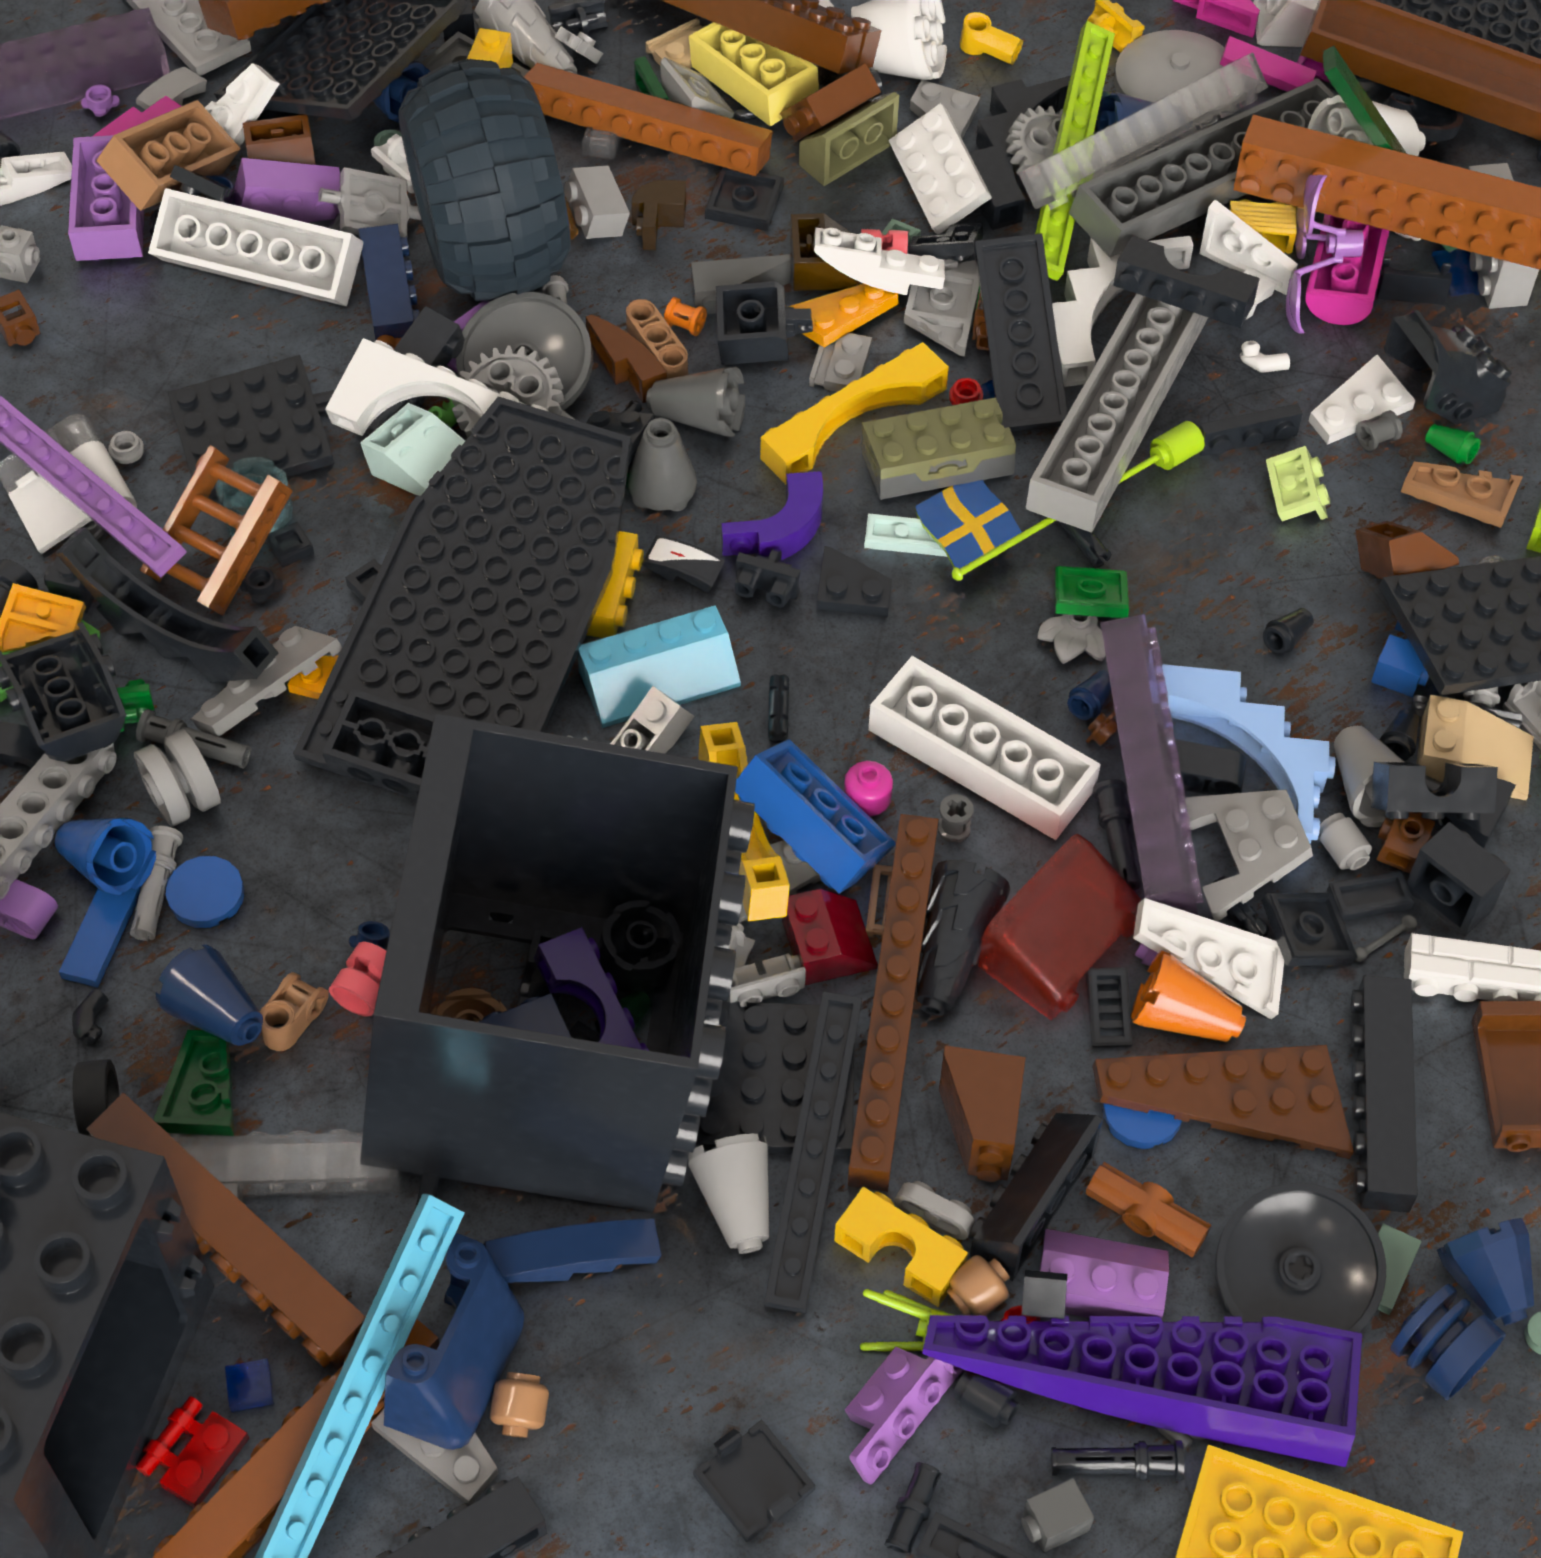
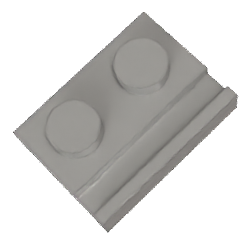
(840, 362)

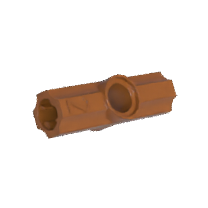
(1148, 1209)

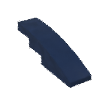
(572, 1249)

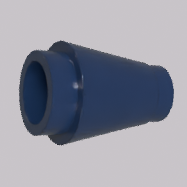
(1090, 696)

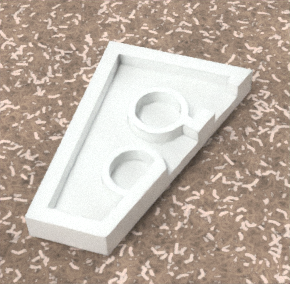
(243, 101)
(1240, 247)
(1360, 398)

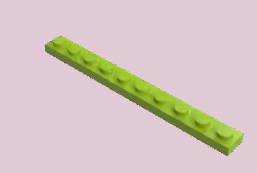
(1076, 123)

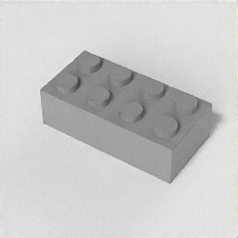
(1499, 280)

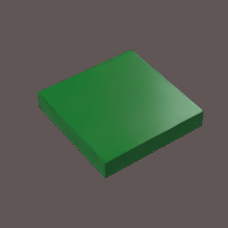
(1091, 592)

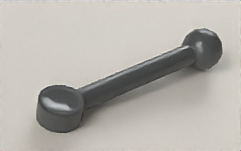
(1407, 924)

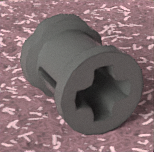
(1379, 430)
(955, 818)

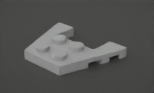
(1261, 837)

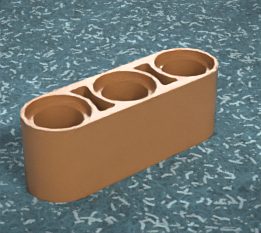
(651, 329)

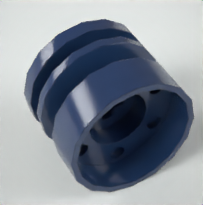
(1447, 1341)

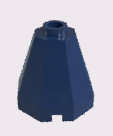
(1494, 1269)

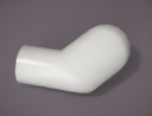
(1260, 362)

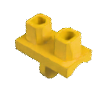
(1113, 18)

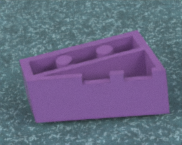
(286, 189)

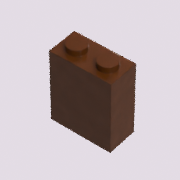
(830, 102)

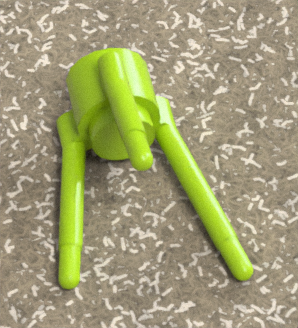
(907, 1306)

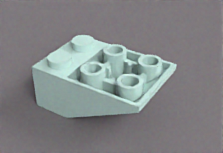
(410, 448)

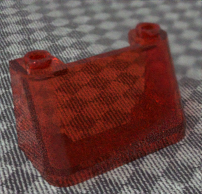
(1059, 927)

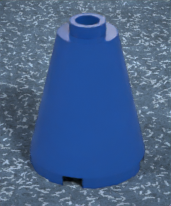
(108, 852)

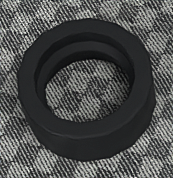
(93, 1091)

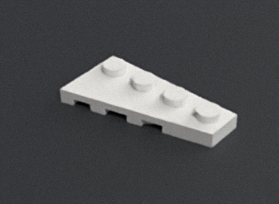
(1227, 957)

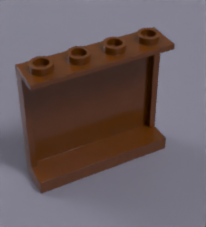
(1510, 1070)

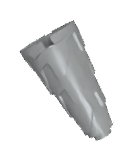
(531, 34)

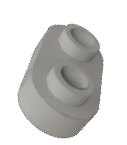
(946, 1216)

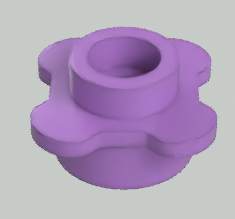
(99, 100)

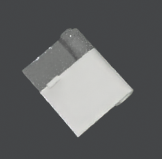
(40, 506)

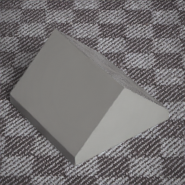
(691, 89)

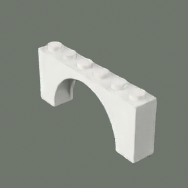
(384, 377)

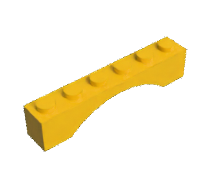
(905, 380)
(766, 878)

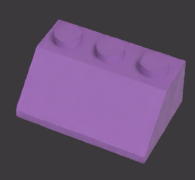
(1107, 1275)

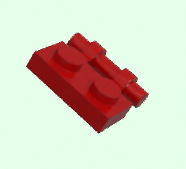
(201, 1461)

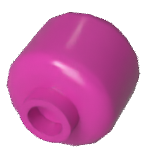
(869, 786)

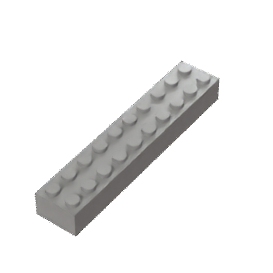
(1113, 412)

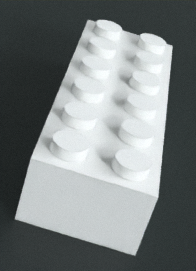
(256, 247)
(983, 747)

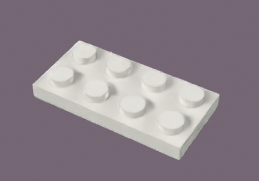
(939, 169)

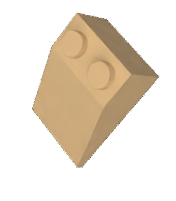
(1467, 734)

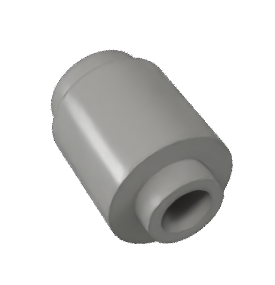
(1344, 842)

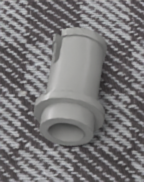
(557, 288)

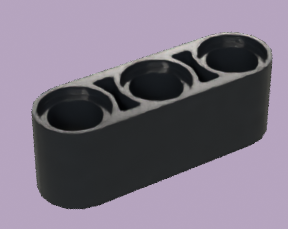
(1210, 768)

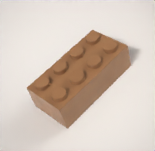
(145, 154)

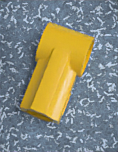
(981, 37)

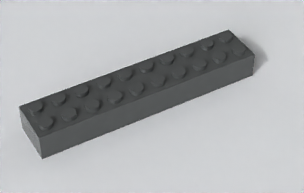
(1180, 178)

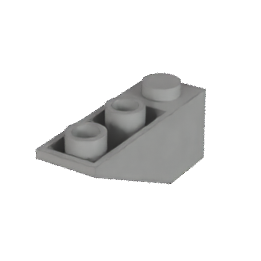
(654, 724)

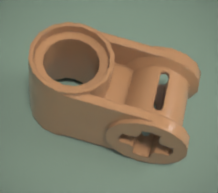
(295, 1006)

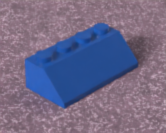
(813, 815)

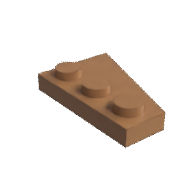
(1468, 494)

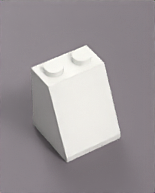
(1284, 22)

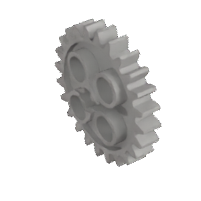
(1033, 136)
(523, 374)

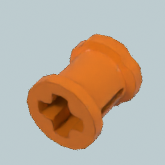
(695, 320)

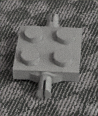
(370, 201)

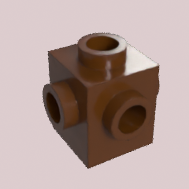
(1403, 840)

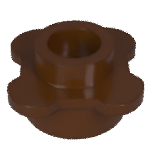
(1102, 728)

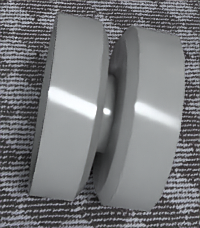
(179, 777)

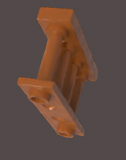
(247, 541)

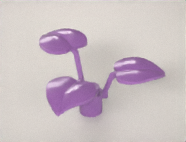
(1338, 242)

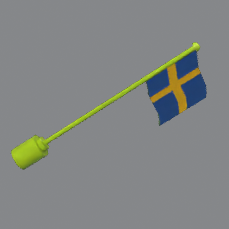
(978, 526)

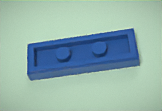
(98, 937)

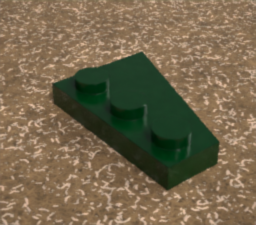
(199, 1089)

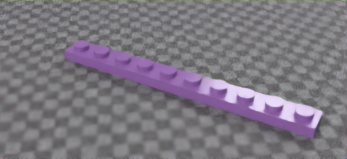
(88, 491)

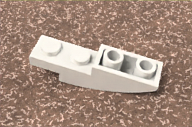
(865, 261)

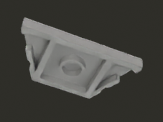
(946, 312)

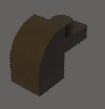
(658, 205)

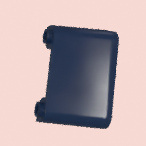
(447, 1389)

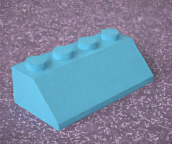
(678, 656)

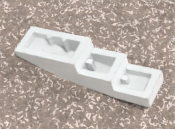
(32, 175)

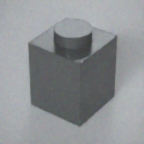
(1057, 1516)

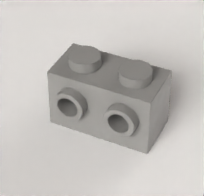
(596, 202)

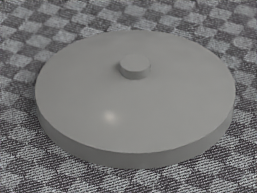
(1165, 63)

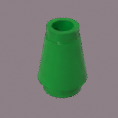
(1454, 443)

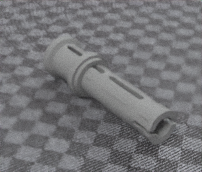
(153, 890)

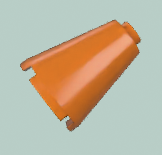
(1185, 1003)

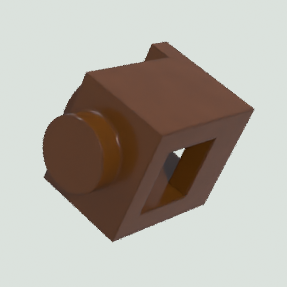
(20, 325)

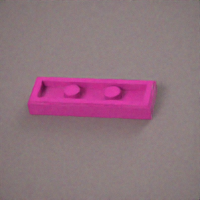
(1275, 69)

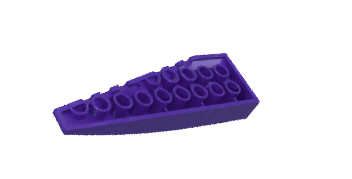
(1255, 1383)

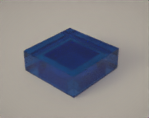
(249, 1385)

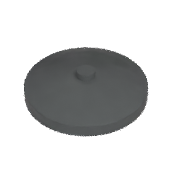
(537, 324)

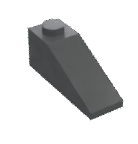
(709, 274)

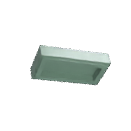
(1399, 1254)

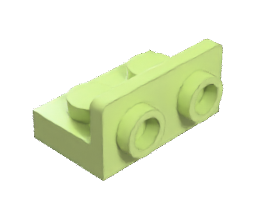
(1297, 484)

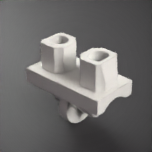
(393, 159)

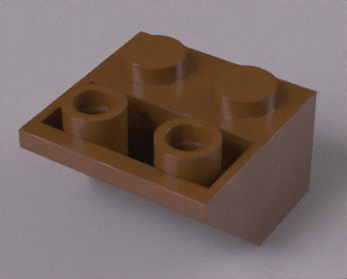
(280, 140)
(1398, 550)

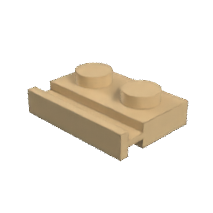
(674, 44)

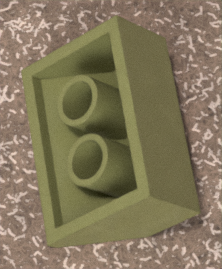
(850, 139)

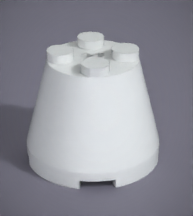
(909, 36)
(1336, 119)

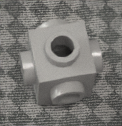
(17, 254)

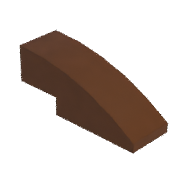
(624, 356)

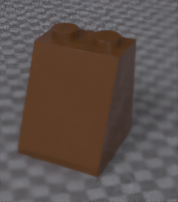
(983, 1107)

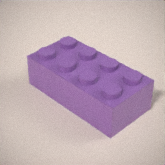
(100, 213)

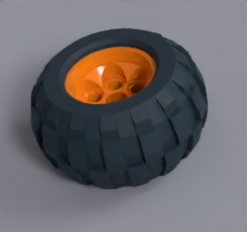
(485, 179)

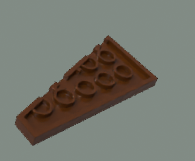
(1244, 1092)

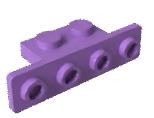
(894, 1406)

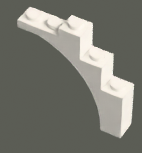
(1087, 295)

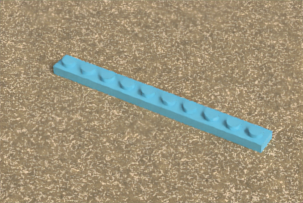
(361, 1381)

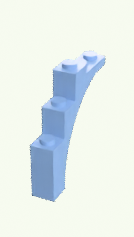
(1219, 704)

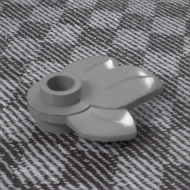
(1073, 637)

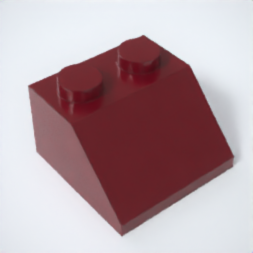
(827, 935)

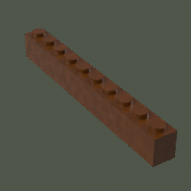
(893, 1004)

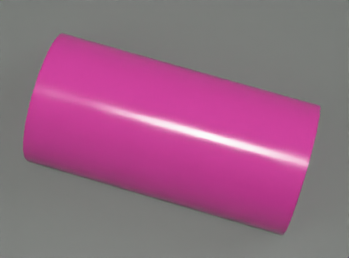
(1347, 290)

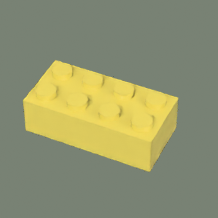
(752, 71)

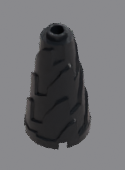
(957, 917)

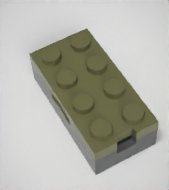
(938, 448)

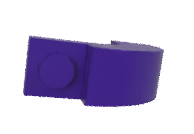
(788, 529)

